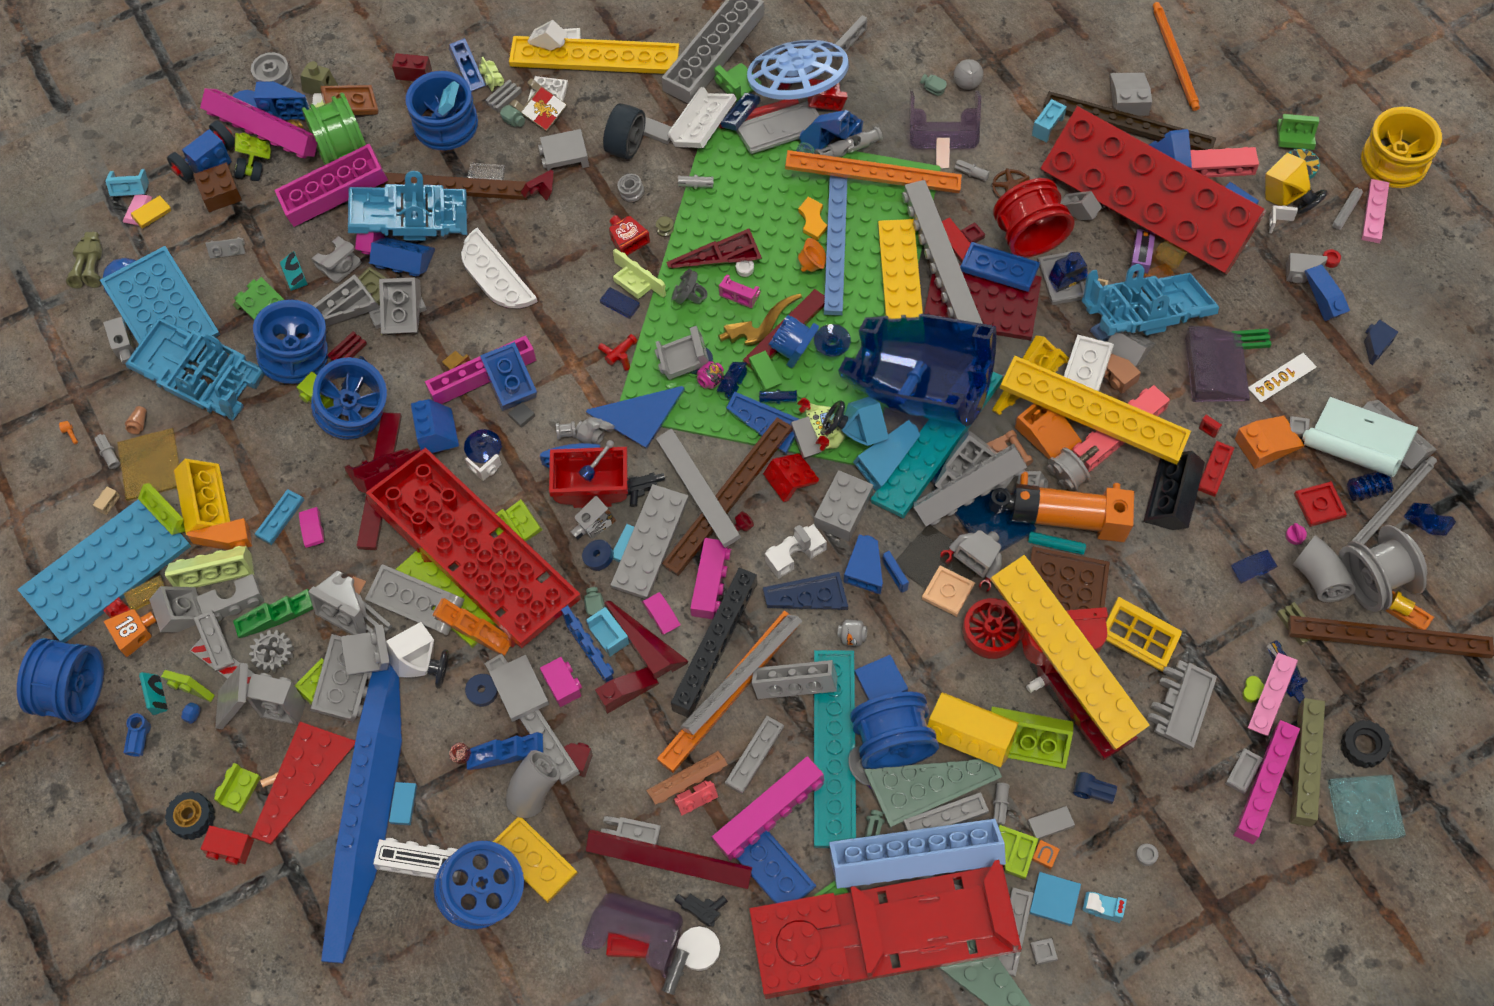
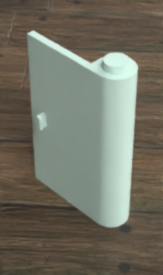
(1361, 437)

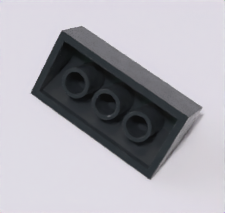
(1175, 492)

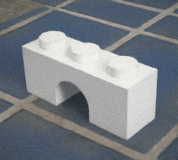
(779, 556)

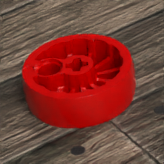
(984, 628)

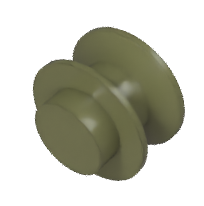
(664, 226)

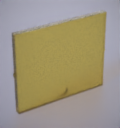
(148, 460)

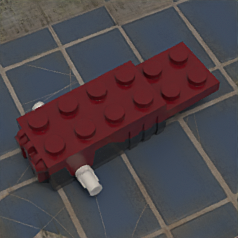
(1074, 710)

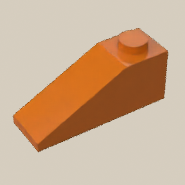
(223, 535)

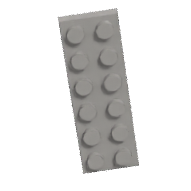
(649, 541)

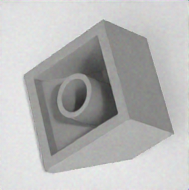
(1131, 346)
(175, 608)

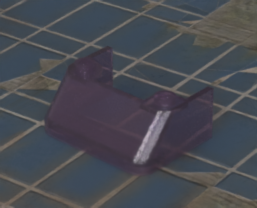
(961, 134)

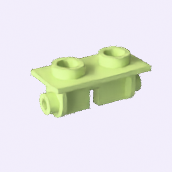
(490, 74)

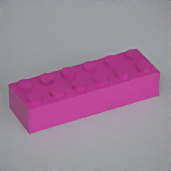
(330, 185)

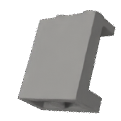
(563, 149)
(682, 355)

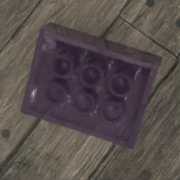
(1216, 365)

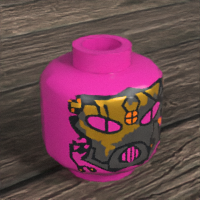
(710, 375)

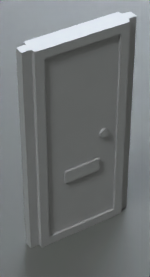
(776, 127)

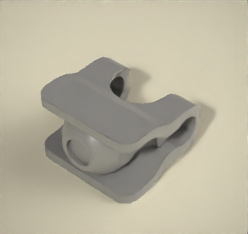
(339, 262)

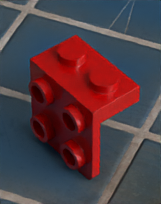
(788, 474)

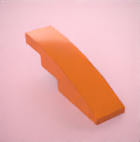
(472, 626)

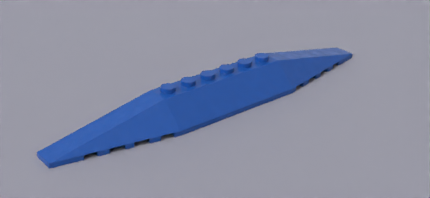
(364, 811)

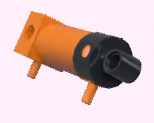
(1030, 504)

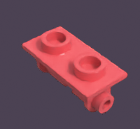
(703, 794)

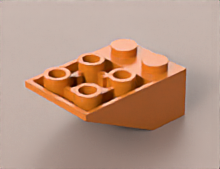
(1046, 430)

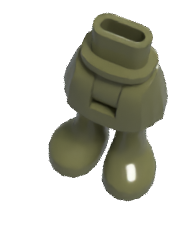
(87, 251)

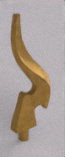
(756, 335)

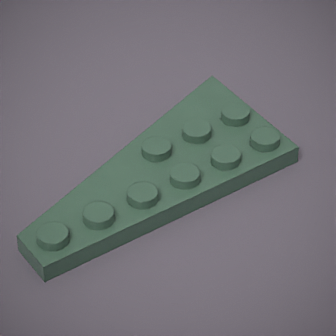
(918, 788)
(986, 980)

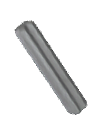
(1347, 208)

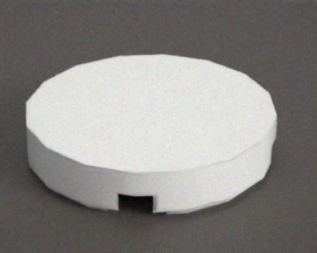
(702, 946)

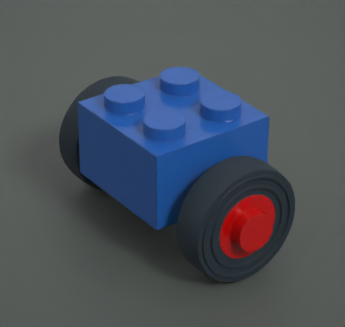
(204, 152)

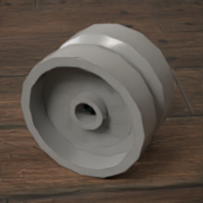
(272, 68)

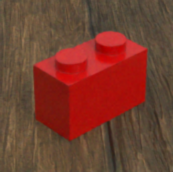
(227, 845)

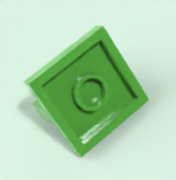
(1297, 131)

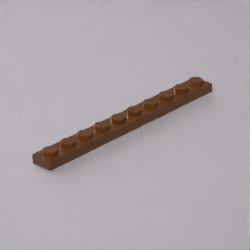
(474, 187)
(729, 494)
(1391, 636)

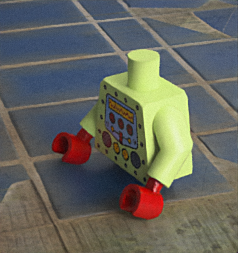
(817, 415)

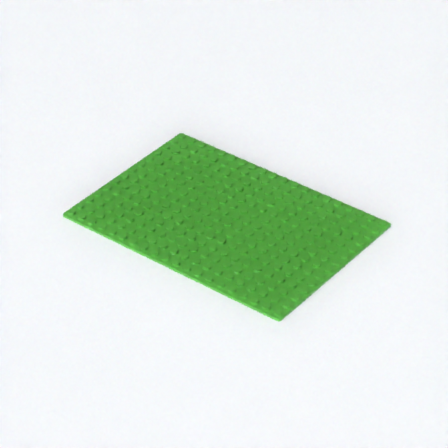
(765, 197)

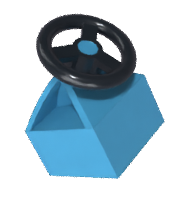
(861, 421)

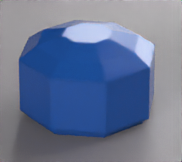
(190, 712)

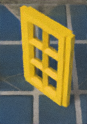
(1151, 620)

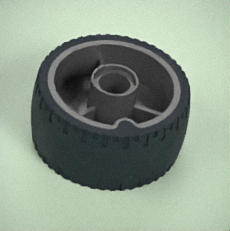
(624, 131)

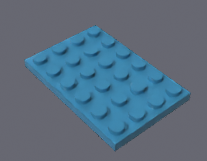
(156, 290)

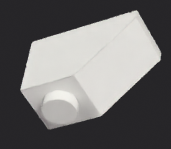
(548, 36)

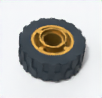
(179, 810)

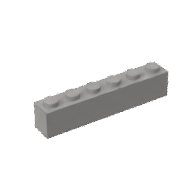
(970, 485)

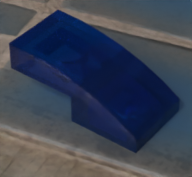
(1254, 565)

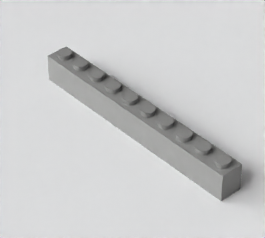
(939, 252)

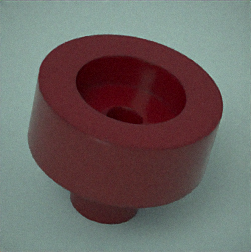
(743, 522)

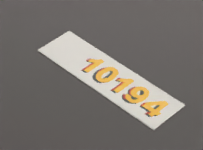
(1282, 377)

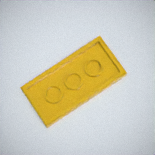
(540, 863)

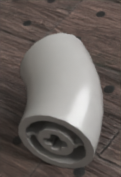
(1325, 571)
(531, 784)

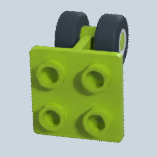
(254, 147)

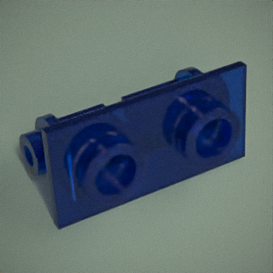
(734, 375)

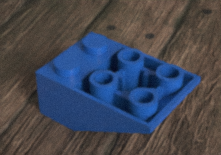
(280, 100)

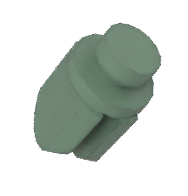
(934, 84)
(512, 116)
(593, 601)
(875, 818)

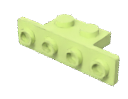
(635, 278)

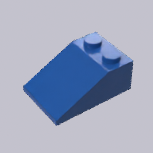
(508, 376)

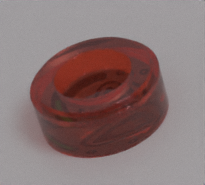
(459, 753)

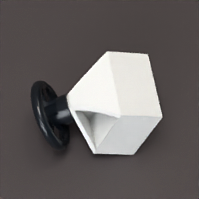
(413, 654)

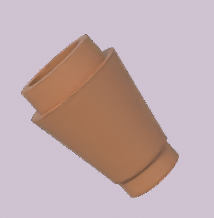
(136, 421)

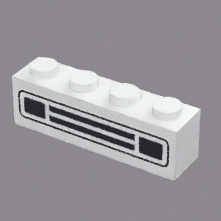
(412, 858)

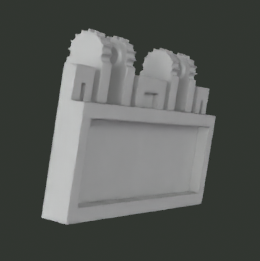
(1188, 702)

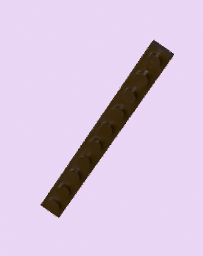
(1130, 122)

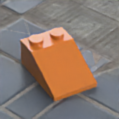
(1267, 440)

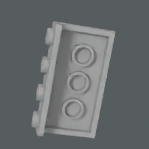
(336, 691)

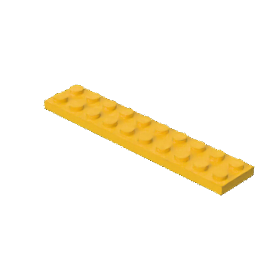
(596, 55)
(1095, 409)
(1069, 652)

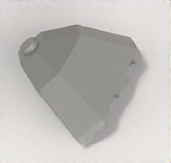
(966, 455)

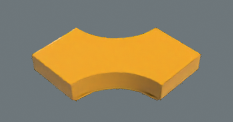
(811, 212)

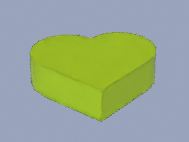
(1253, 689)

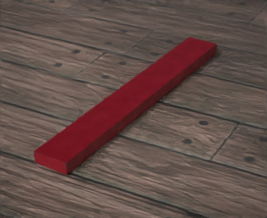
(385, 444)
(669, 859)

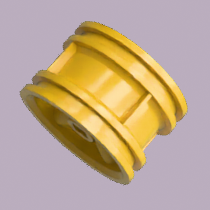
(1394, 162)

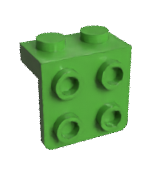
(734, 80)
(256, 297)

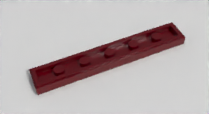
(803, 312)

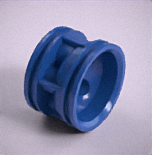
(292, 357)
(449, 895)

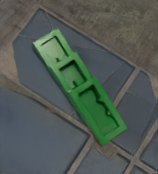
(273, 614)

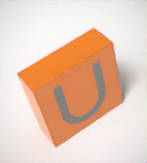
(1045, 854)

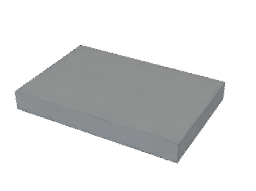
(1067, 295)
(519, 688)

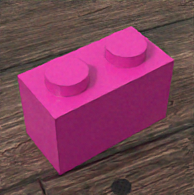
(560, 681)

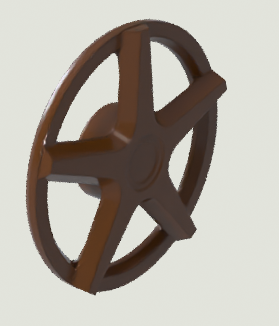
(1010, 183)

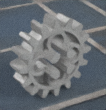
(260, 658)

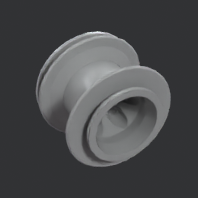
(1385, 567)

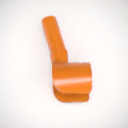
(67, 427)

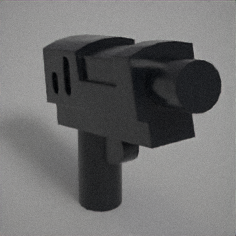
(638, 486)
(704, 911)

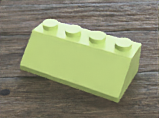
(210, 568)

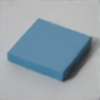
(1055, 899)

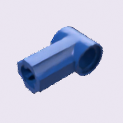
(136, 736)

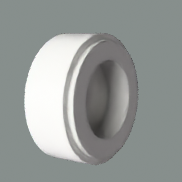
(745, 268)

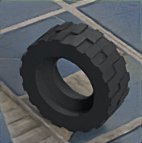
(1374, 731)

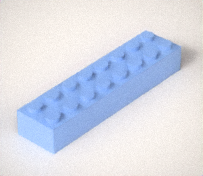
(916, 853)

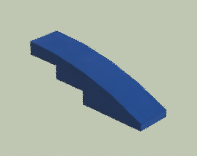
(505, 751)

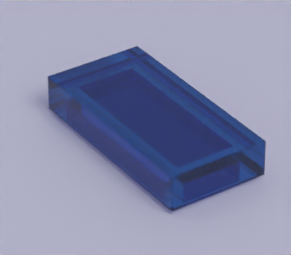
(619, 302)

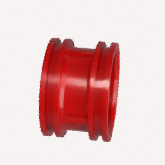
(1033, 217)

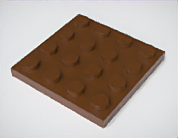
(1072, 578)

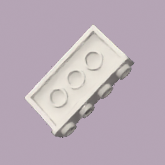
(700, 119)

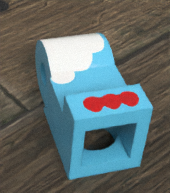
(1104, 906)

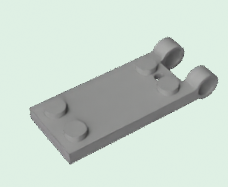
(410, 597)

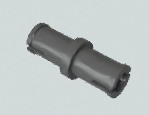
(675, 971)

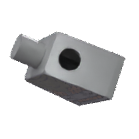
(120, 338)

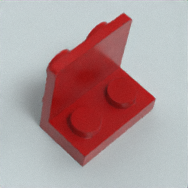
(830, 99)

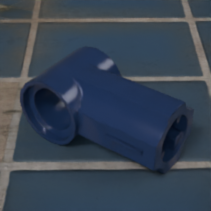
(1089, 787)

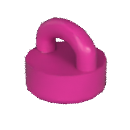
(1296, 534)

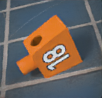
(130, 630)

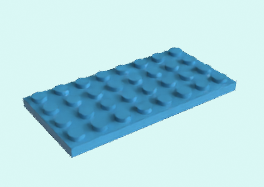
(101, 569)

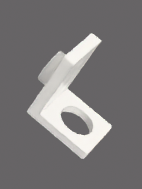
(1281, 213)
(487, 469)

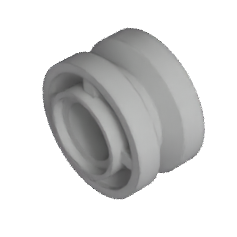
(630, 187)

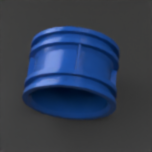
(441, 131)
(355, 372)
(60, 680)
(894, 730)

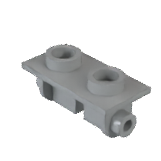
(225, 247)

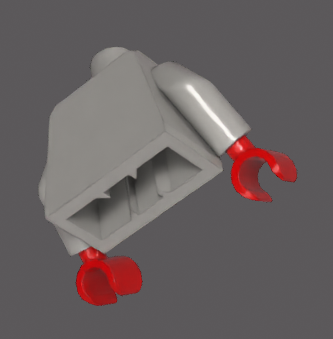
(978, 552)

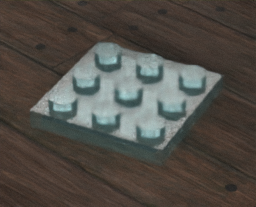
(1366, 808)

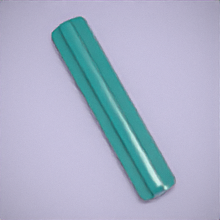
(1057, 543)

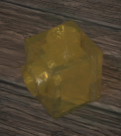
(1170, 254)

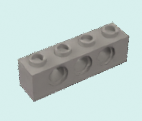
(795, 679)

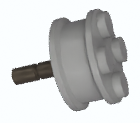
(1071, 469)

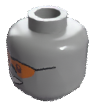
(852, 632)

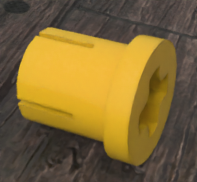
(1401, 604)

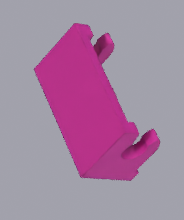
(738, 292)

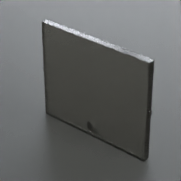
(923, 557)

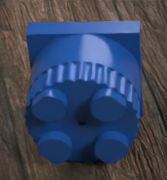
(793, 339)

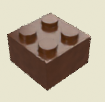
(217, 187)

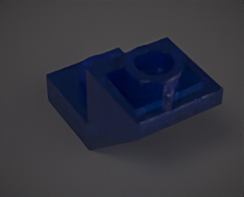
(1426, 519)

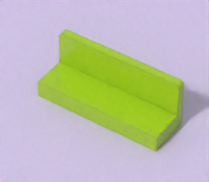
(161, 509)

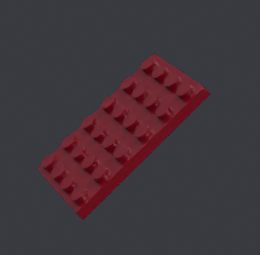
(997, 304)

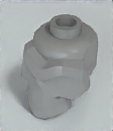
(592, 430)

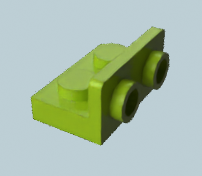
(236, 788)

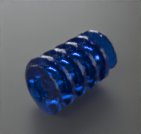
(1369, 485)

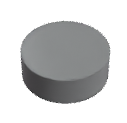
(1147, 854)

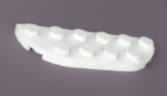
(494, 273)

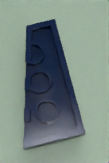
(809, 593)

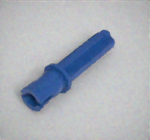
(913, 378)

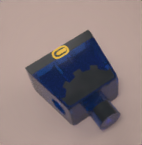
(1068, 271)

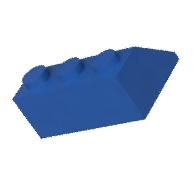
(401, 256)
(434, 426)

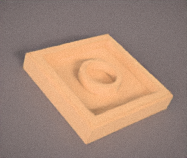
(948, 591)

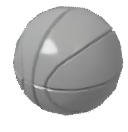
(968, 74)

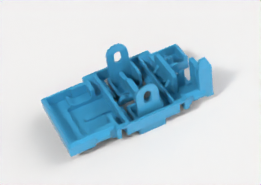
(376, 209)
(1176, 296)
(168, 351)

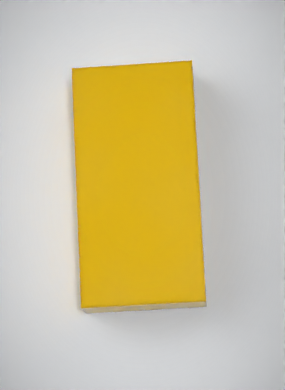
(150, 212)

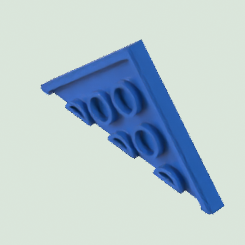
(640, 416)

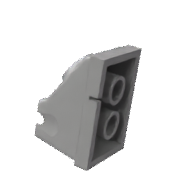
(339, 603)

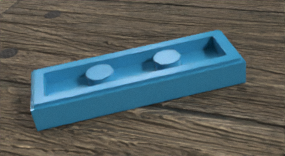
(279, 517)

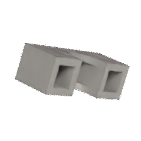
(246, 595)

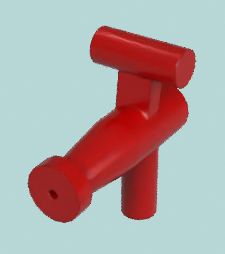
(619, 352)

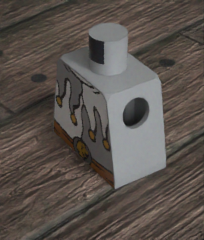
(592, 519)

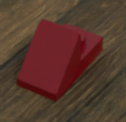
(540, 184)

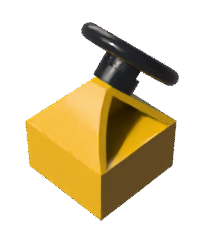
(1290, 181)

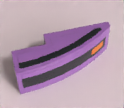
(1143, 249)

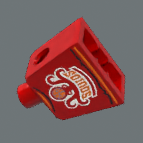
(628, 234)

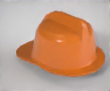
(812, 256)

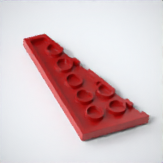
(304, 770)

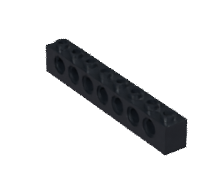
(714, 643)

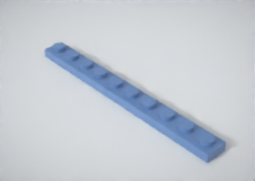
(835, 246)

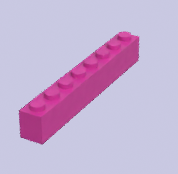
(259, 122)

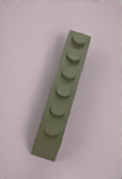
(1307, 762)

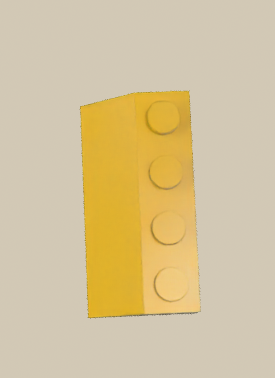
(201, 494)
(972, 729)

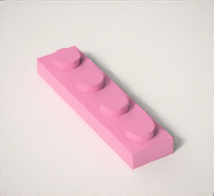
(1375, 211)
(1273, 694)

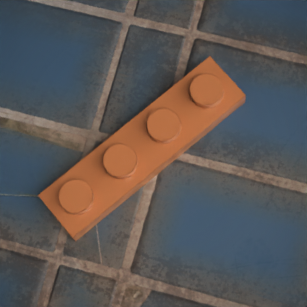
(687, 777)

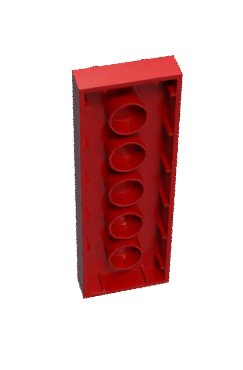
(1153, 190)

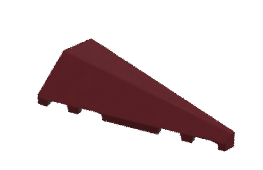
(731, 249)
(373, 472)
(654, 653)

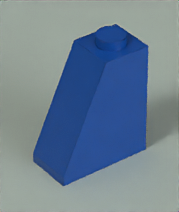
(865, 565)

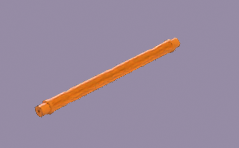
(1176, 57)

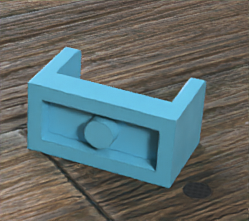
(1047, 120)
(127, 185)
(607, 631)

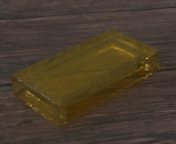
(140, 595)

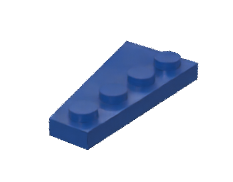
(759, 416)
(585, 643)

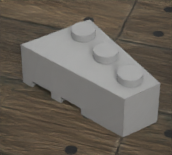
(346, 302)

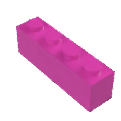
(709, 579)

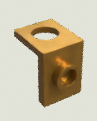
(455, 360)

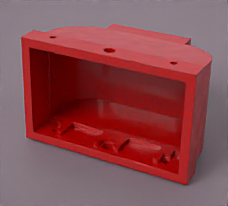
(608, 484)
(1092, 627)

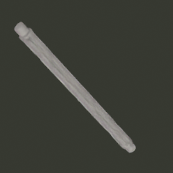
(1394, 502)

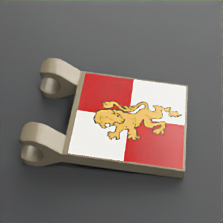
(542, 107)

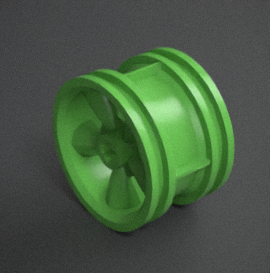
(334, 128)

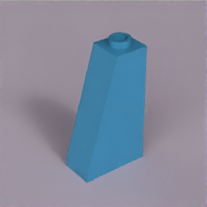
(883, 457)

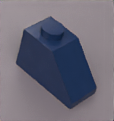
(1378, 340)

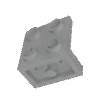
(365, 652)

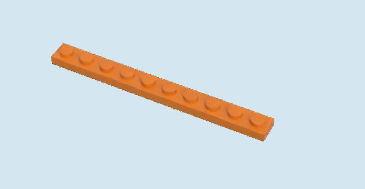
(871, 171)
(684, 742)

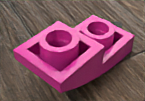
(311, 527)
(661, 613)

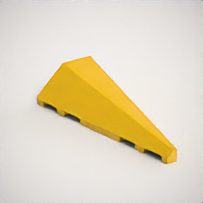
(1042, 354)

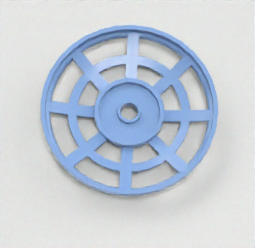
(797, 63)

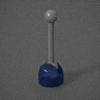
(587, 471)

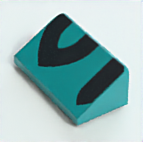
(293, 272)
(153, 693)

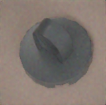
(688, 287)

